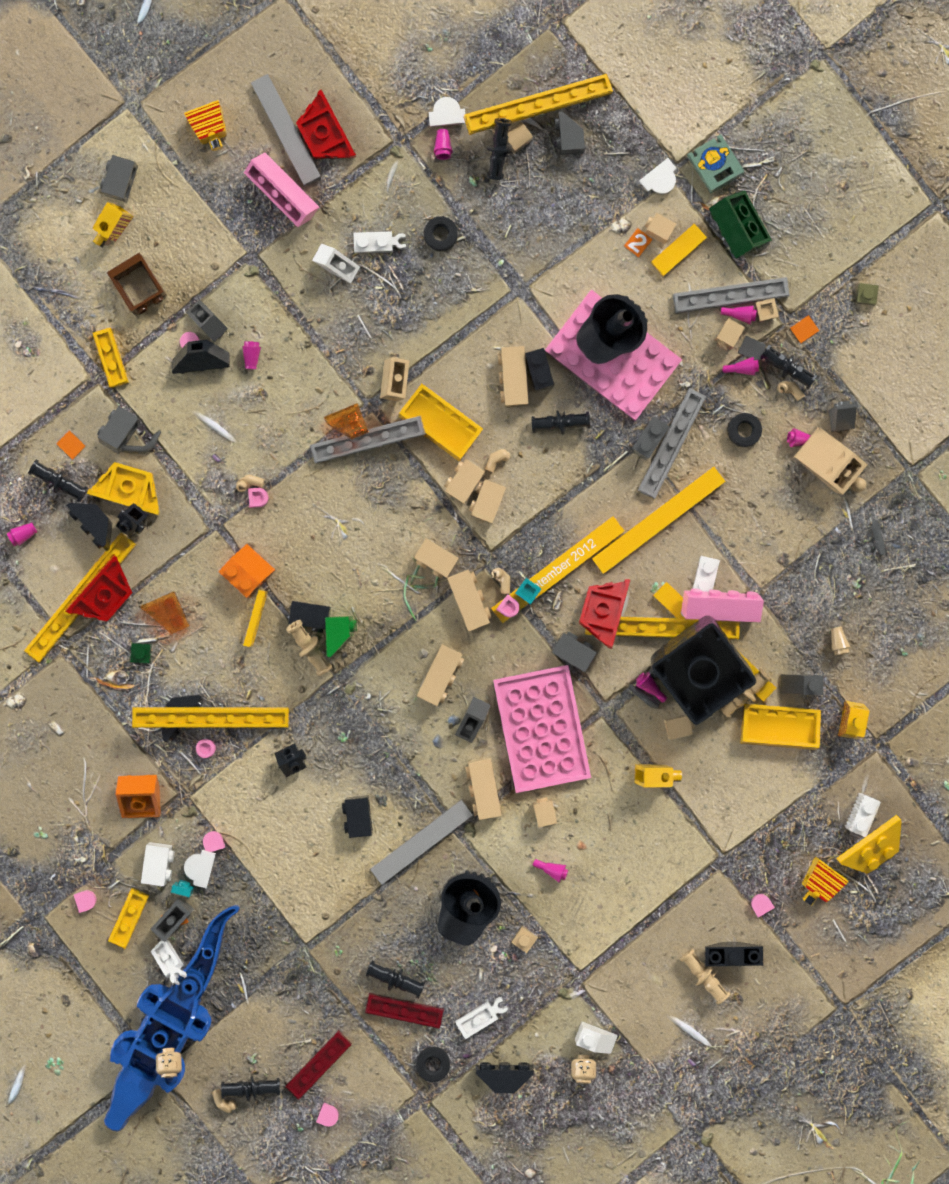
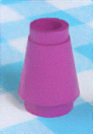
(443, 145)
(251, 354)
(21, 534)

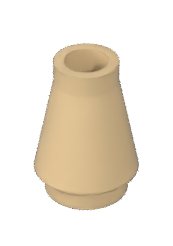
(839, 642)

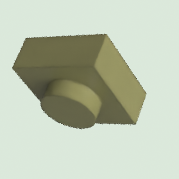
(867, 294)

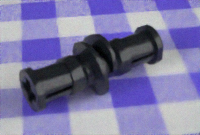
(500, 148)
(788, 367)
(560, 422)
(58, 481)
(395, 979)
(250, 1088)

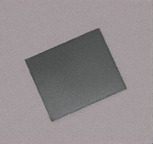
(752, 348)

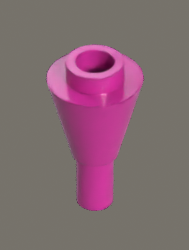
(743, 314)
(746, 367)
(797, 438)
(647, 683)
(556, 871)

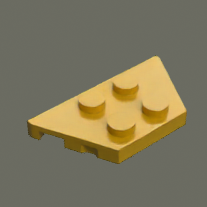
(127, 486)
(874, 848)

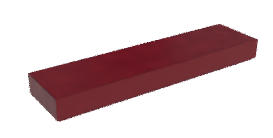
(404, 1010)
(318, 1065)

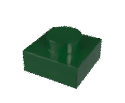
(140, 653)

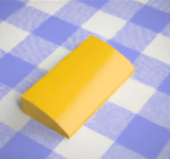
(442, 422)
(780, 726)

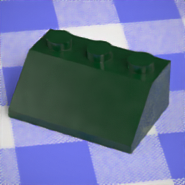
(740, 224)

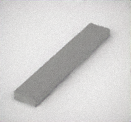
(286, 130)
(730, 295)
(374, 438)
(671, 443)
(421, 841)

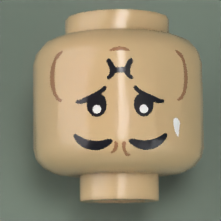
(168, 1063)
(583, 1069)

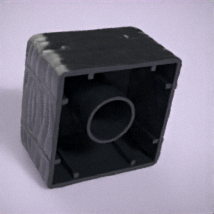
(702, 669)

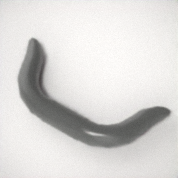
(143, 449)

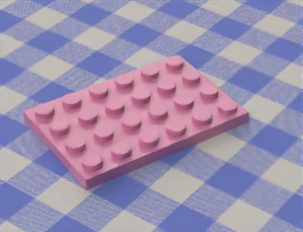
(625, 381)
(542, 728)

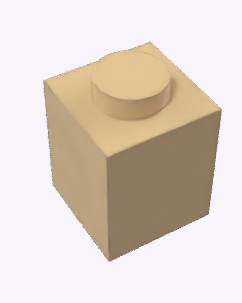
(659, 228)
(729, 334)
(679, 727)
(544, 812)

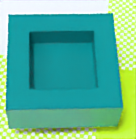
(528, 591)
(182, 888)

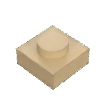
(766, 310)
(524, 939)

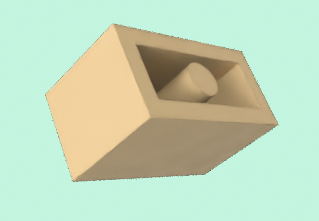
(394, 379)
(464, 481)
(488, 501)
(436, 558)

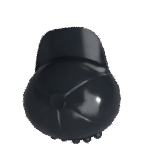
(612, 329)
(465, 913)

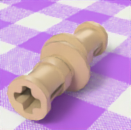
(309, 646)
(761, 679)
(705, 976)

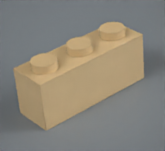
(513, 376)
(469, 599)
(440, 675)
(483, 788)

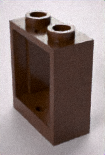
(127, 267)

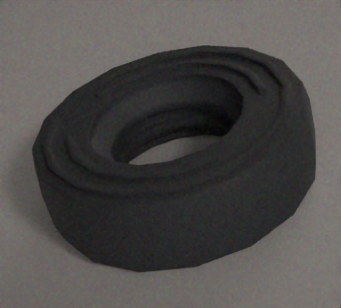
(440, 221)
(733, 430)
(433, 1076)

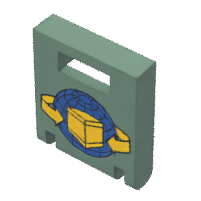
(714, 159)

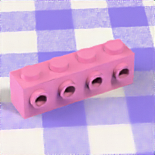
(281, 189)
(722, 606)

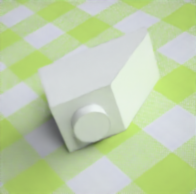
(336, 263)
(595, 1039)

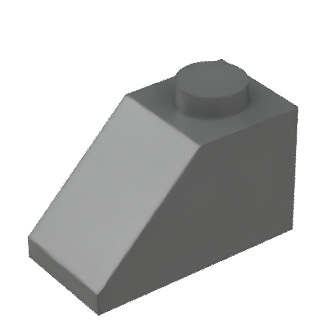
(207, 320)
(801, 684)
(472, 720)

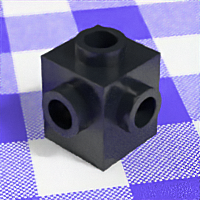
(132, 520)
(291, 760)

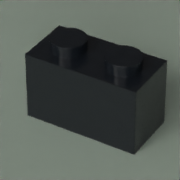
(539, 370)
(310, 615)
(358, 816)

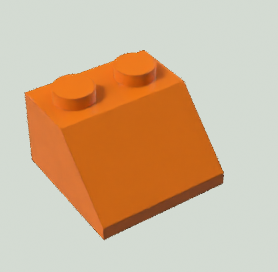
(246, 571)
(138, 796)

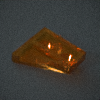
(348, 421)
(167, 612)

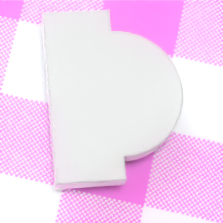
(446, 112)
(660, 178)
(199, 867)

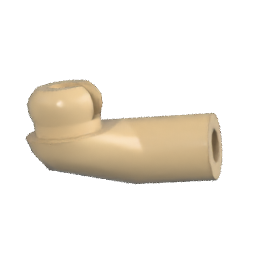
(792, 388)
(495, 457)
(248, 481)
(503, 578)
(223, 1104)

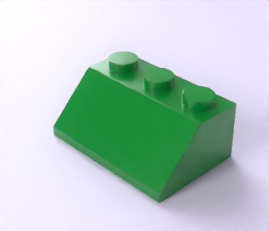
(338, 632)

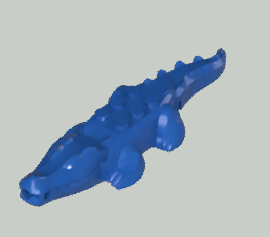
(170, 1019)

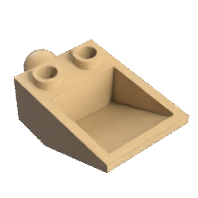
(828, 460)

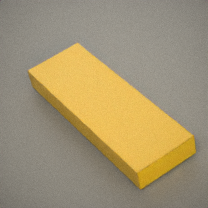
(678, 250)
(110, 357)
(255, 618)
(128, 918)

